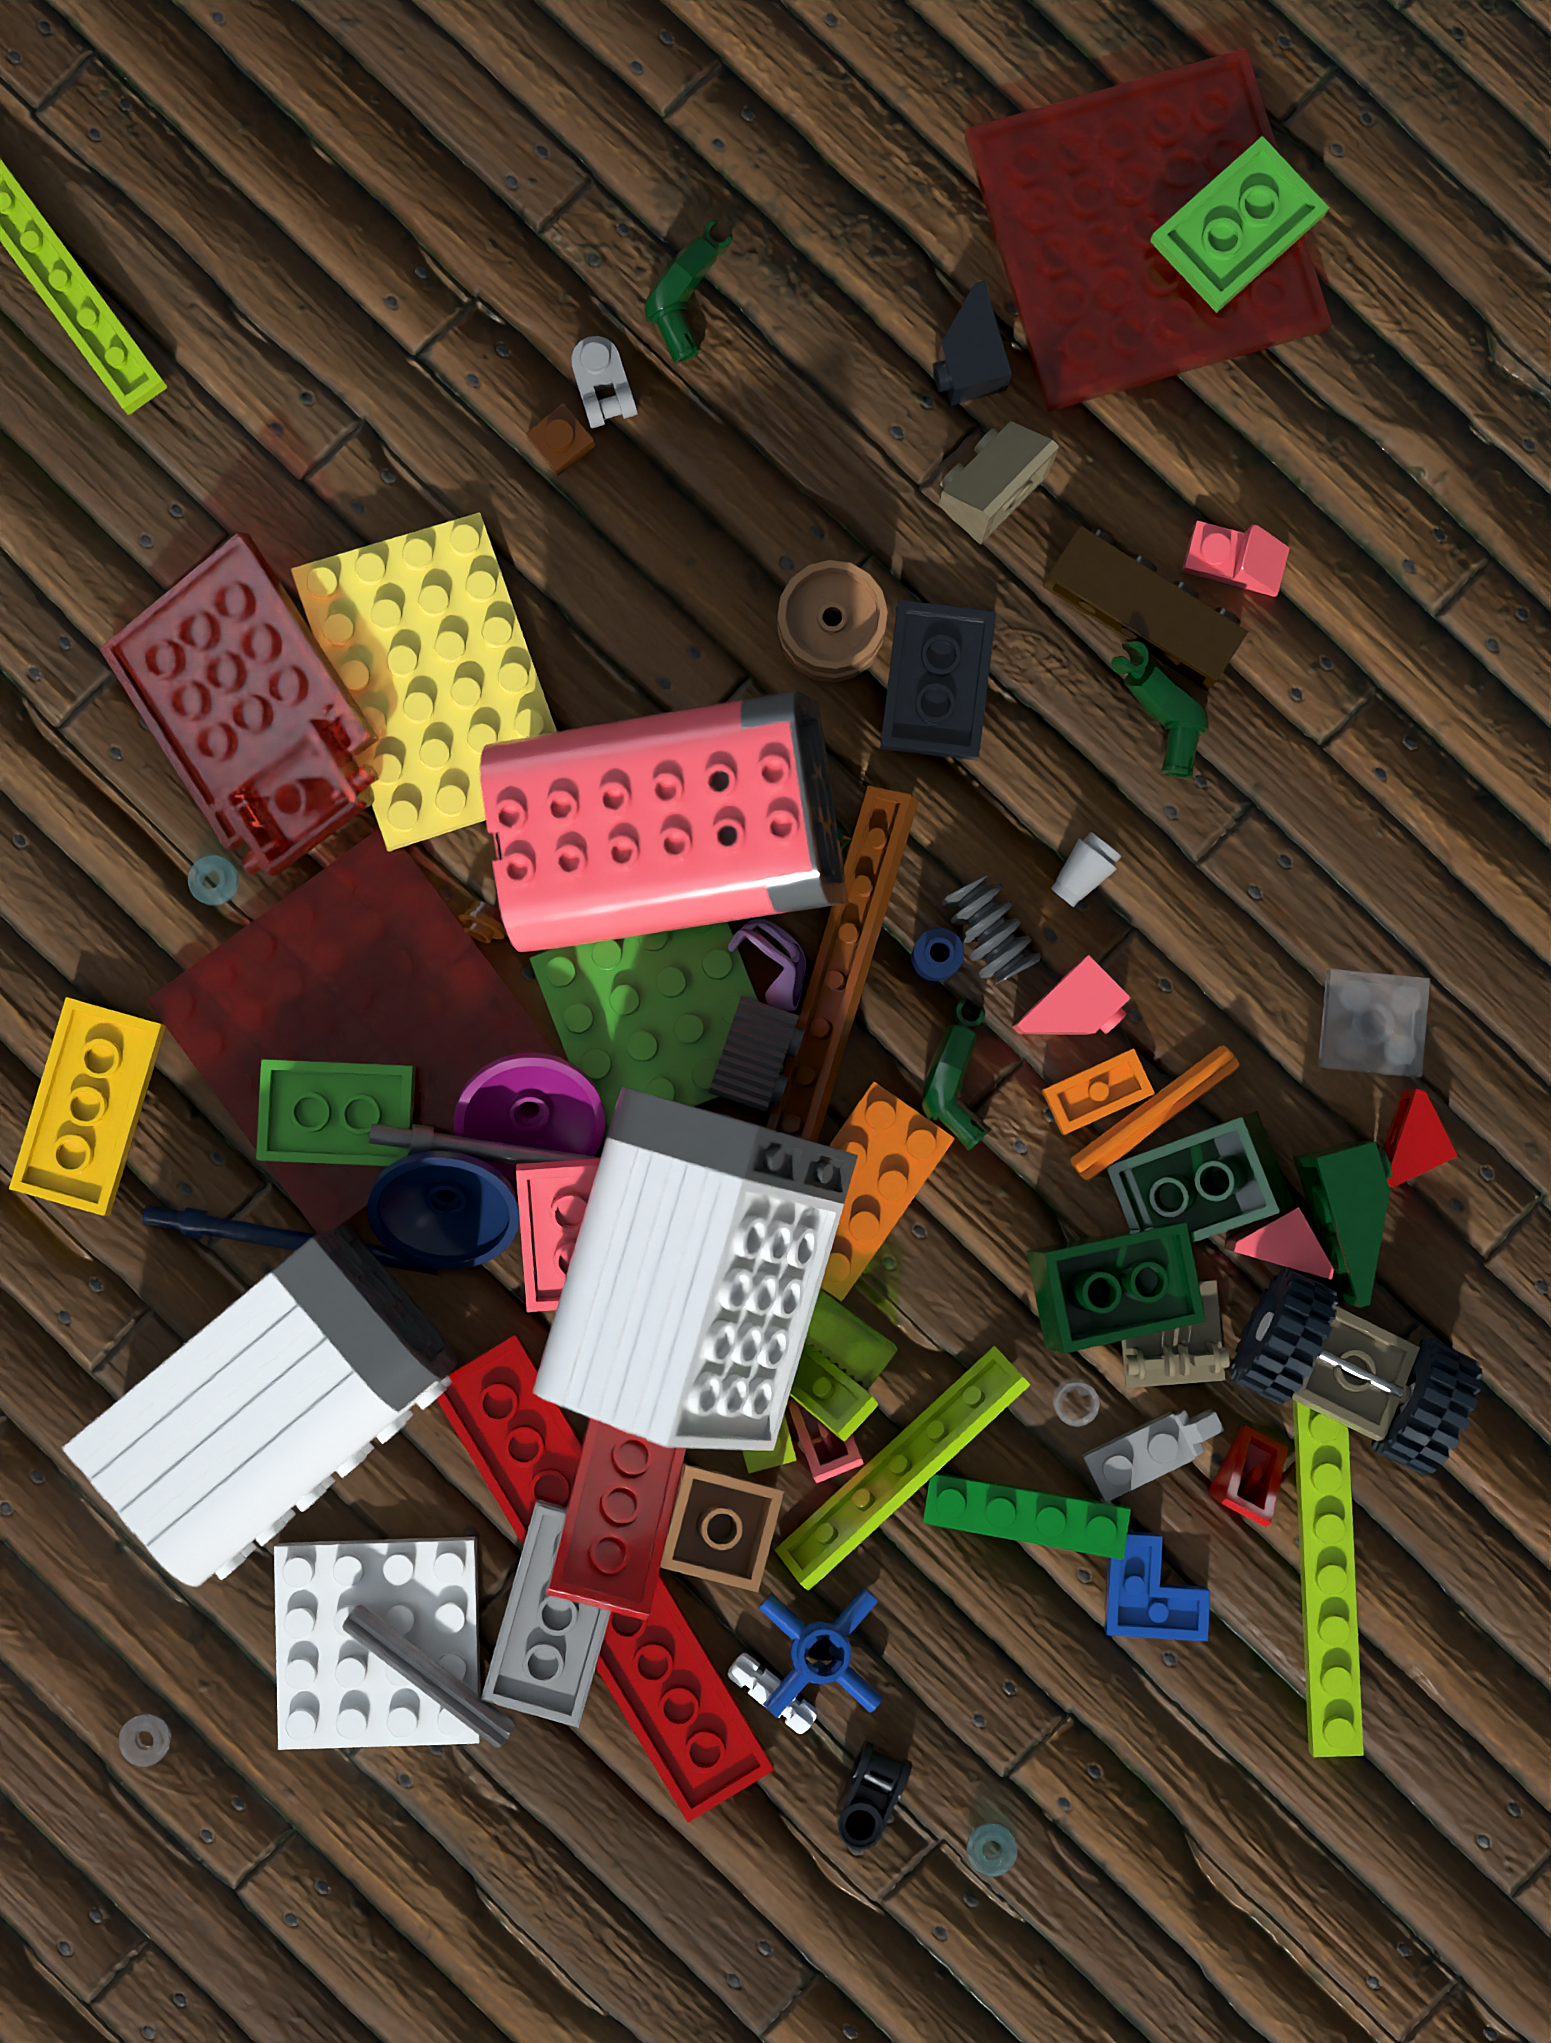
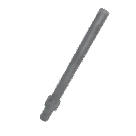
(424, 1139)

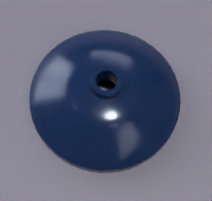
(443, 1210)

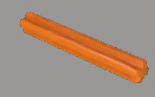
(1154, 1113)

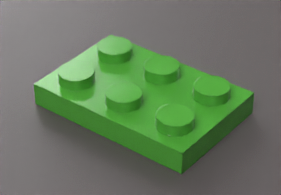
(1239, 224)
(327, 1111)

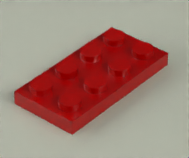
(616, 1521)

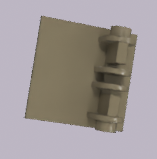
(1179, 1354)

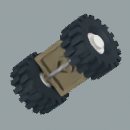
(1357, 1373)

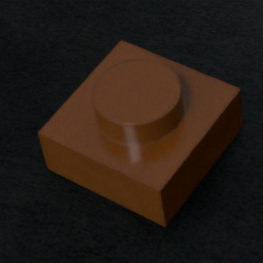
(560, 439)

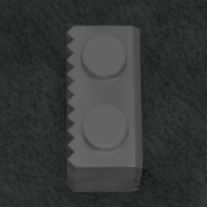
(755, 1055)

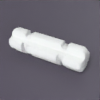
(762, 1684)

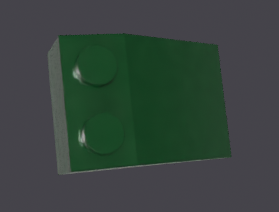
(1204, 1179)
(1348, 1210)
(1115, 1287)

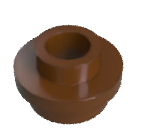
(483, 921)

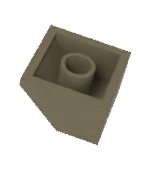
(997, 479)

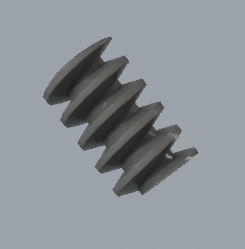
(990, 930)

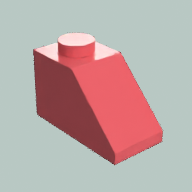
(1077, 1004)

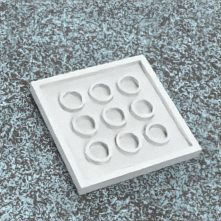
(332, 1685)

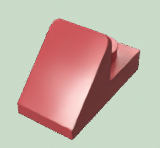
(1237, 558)

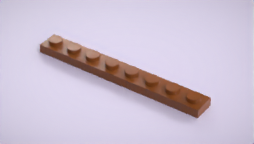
(844, 962)

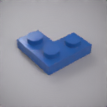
(1143, 1606)

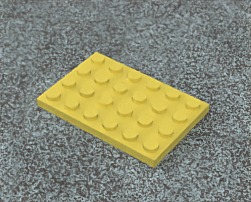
(432, 663)

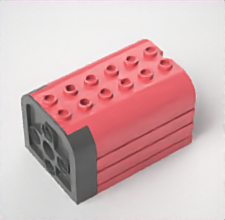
(663, 822)

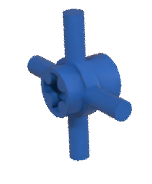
(804, 1636)

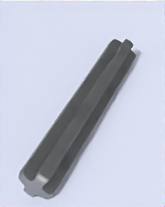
(428, 1676)

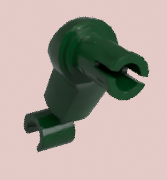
(673, 291)
(1166, 704)
(946, 1079)

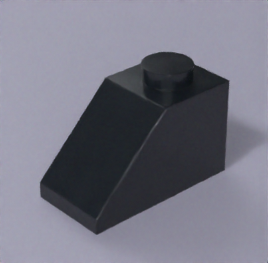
(972, 352)

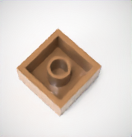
(721, 1527)

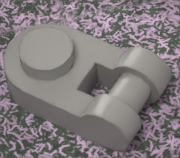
(596, 368)

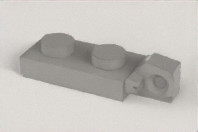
(1149, 1451)

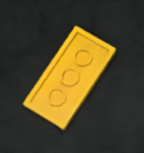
(87, 1107)

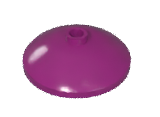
(566, 1114)

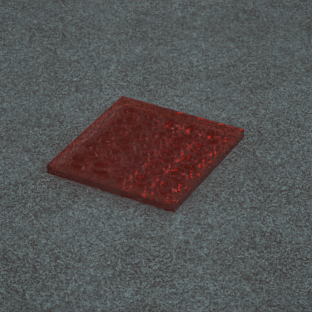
(1074, 219)
(347, 972)

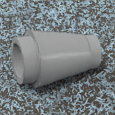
(1085, 869)

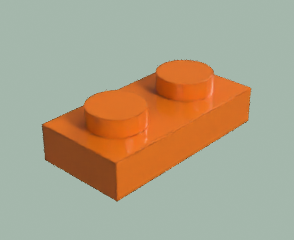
(1098, 1091)

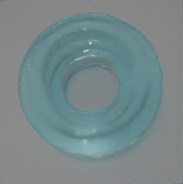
(224, 890)
(995, 1864)

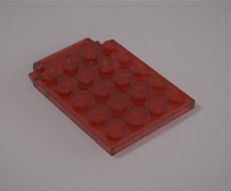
(247, 708)

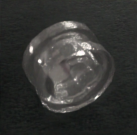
(1068, 1415)

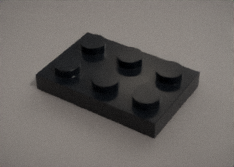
(938, 680)

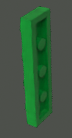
(1027, 1515)

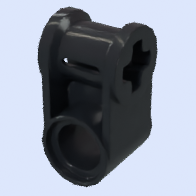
(872, 1786)

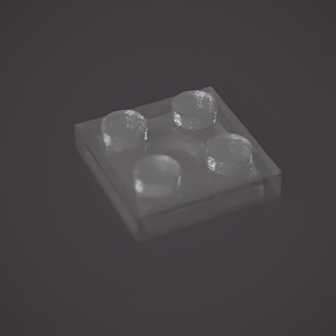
(1374, 1023)

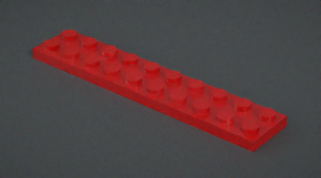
(649, 1665)

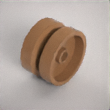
(828, 591)

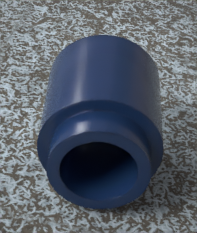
(926, 966)

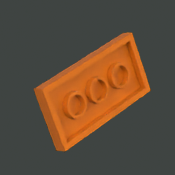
(894, 1159)

